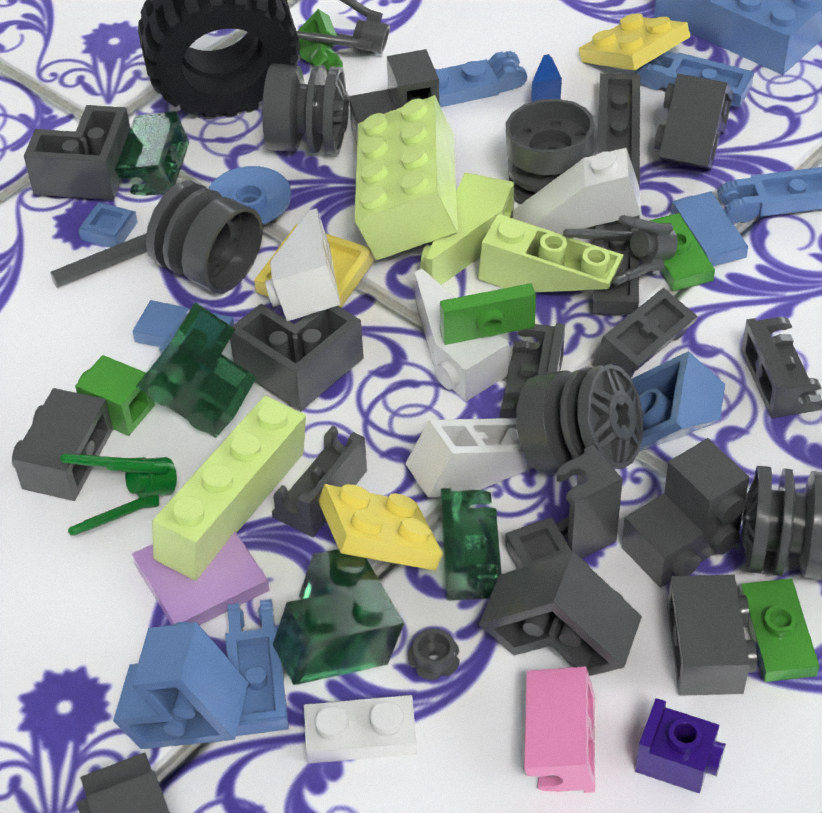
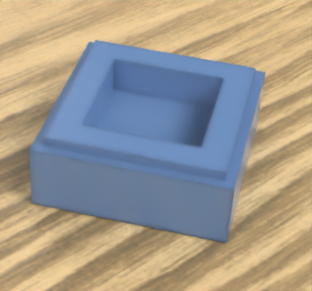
(107, 225)

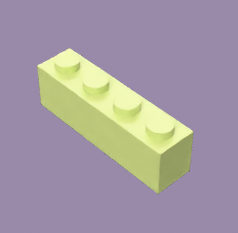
(228, 487)

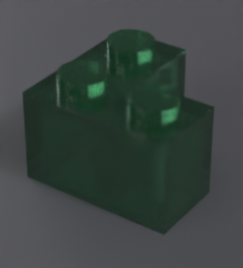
(195, 376)
(339, 622)

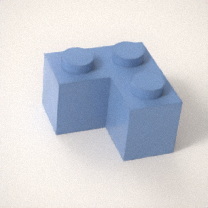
(180, 690)

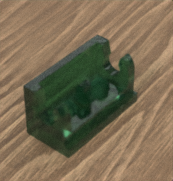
(153, 152)
(469, 544)

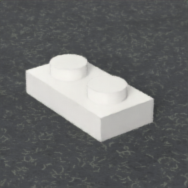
(360, 729)

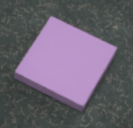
(227, 580)

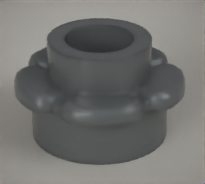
(434, 643)

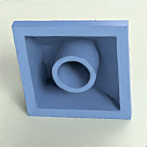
(678, 399)

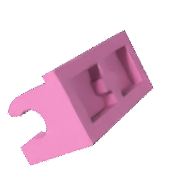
(560, 729)

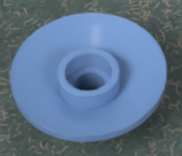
(256, 187)

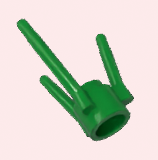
(143, 477)

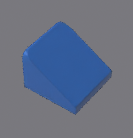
(546, 81)

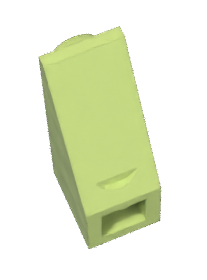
(478, 205)
(526, 254)

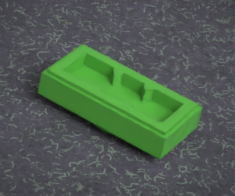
(690, 263)
(487, 313)
(779, 631)

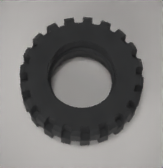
(220, 78)

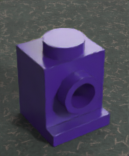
(679, 748)

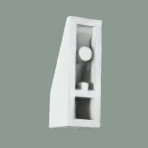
(585, 195)
(304, 271)
(460, 366)
(466, 454)

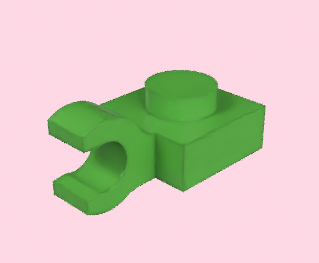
(316, 52)

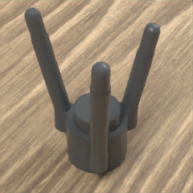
(368, 34)
(650, 243)

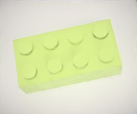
(405, 178)

